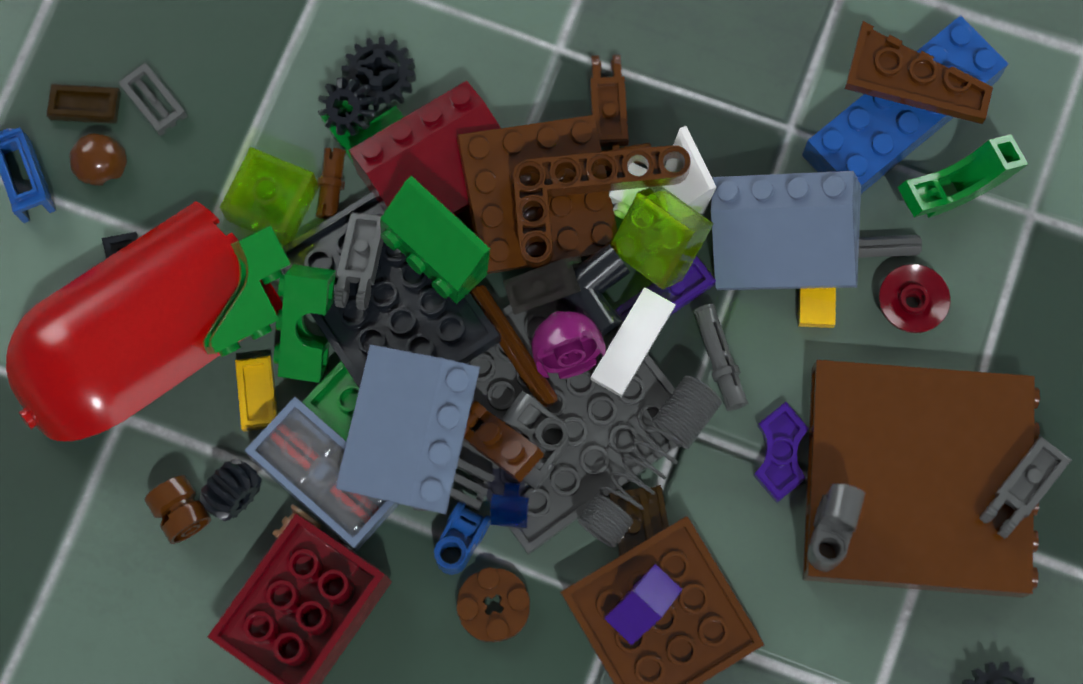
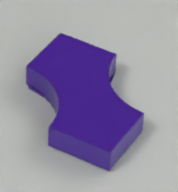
(782, 436)

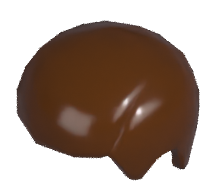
(97, 159)

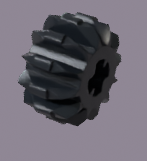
(338, 114)
(230, 489)

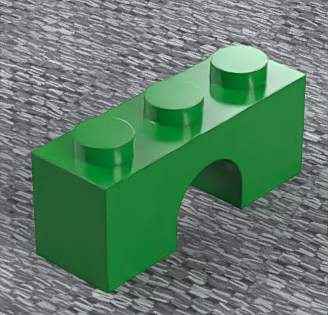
(300, 352)

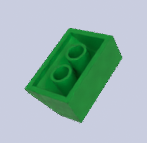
(434, 241)

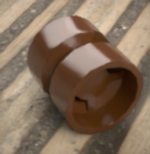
(176, 506)

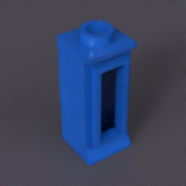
(16, 139)

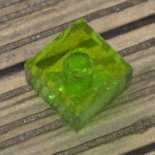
(269, 194)
(660, 236)

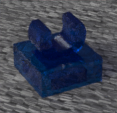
(509, 508)

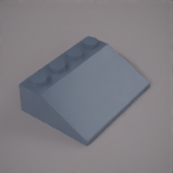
(786, 231)
(407, 428)

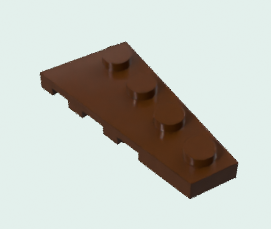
(901, 75)

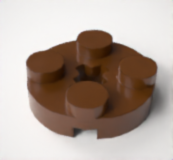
(497, 626)

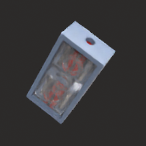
(306, 462)

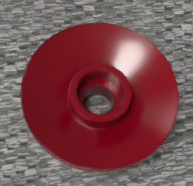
(924, 286)

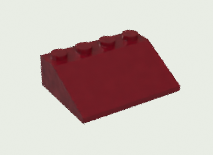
(425, 148)
(300, 607)

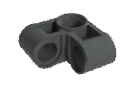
(532, 421)
(835, 524)

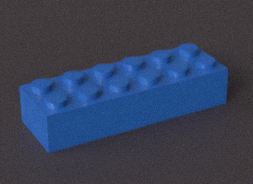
(880, 133)

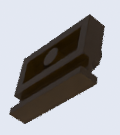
(645, 522)

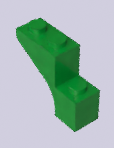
(249, 307)

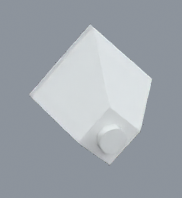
(699, 185)

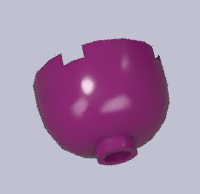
(566, 344)

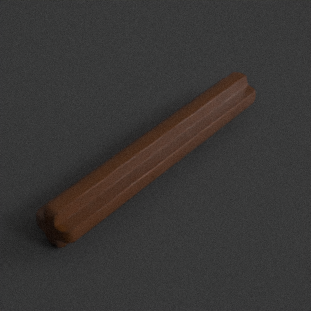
(515, 348)

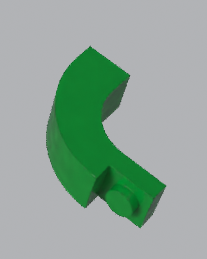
(964, 180)

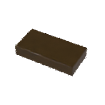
(83, 103)

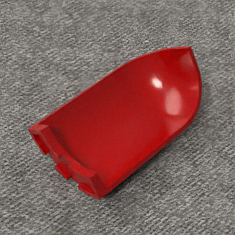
(125, 328)

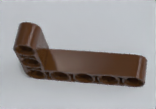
(585, 182)

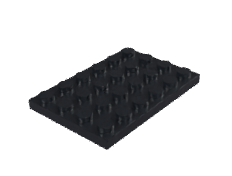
(402, 307)

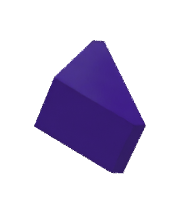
(643, 604)

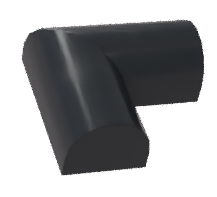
(594, 278)

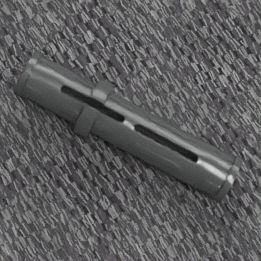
(724, 369)

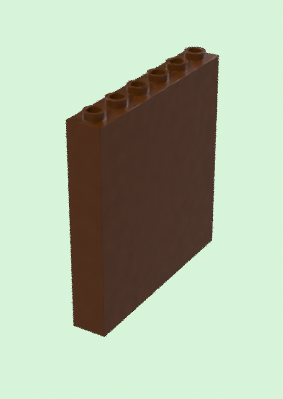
(929, 460)

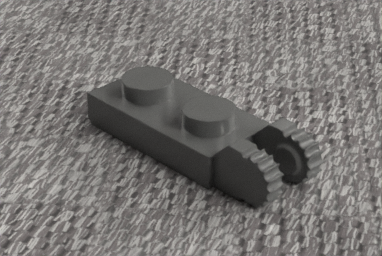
(359, 259)
(1027, 484)

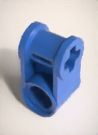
(463, 531)

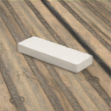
(632, 342)

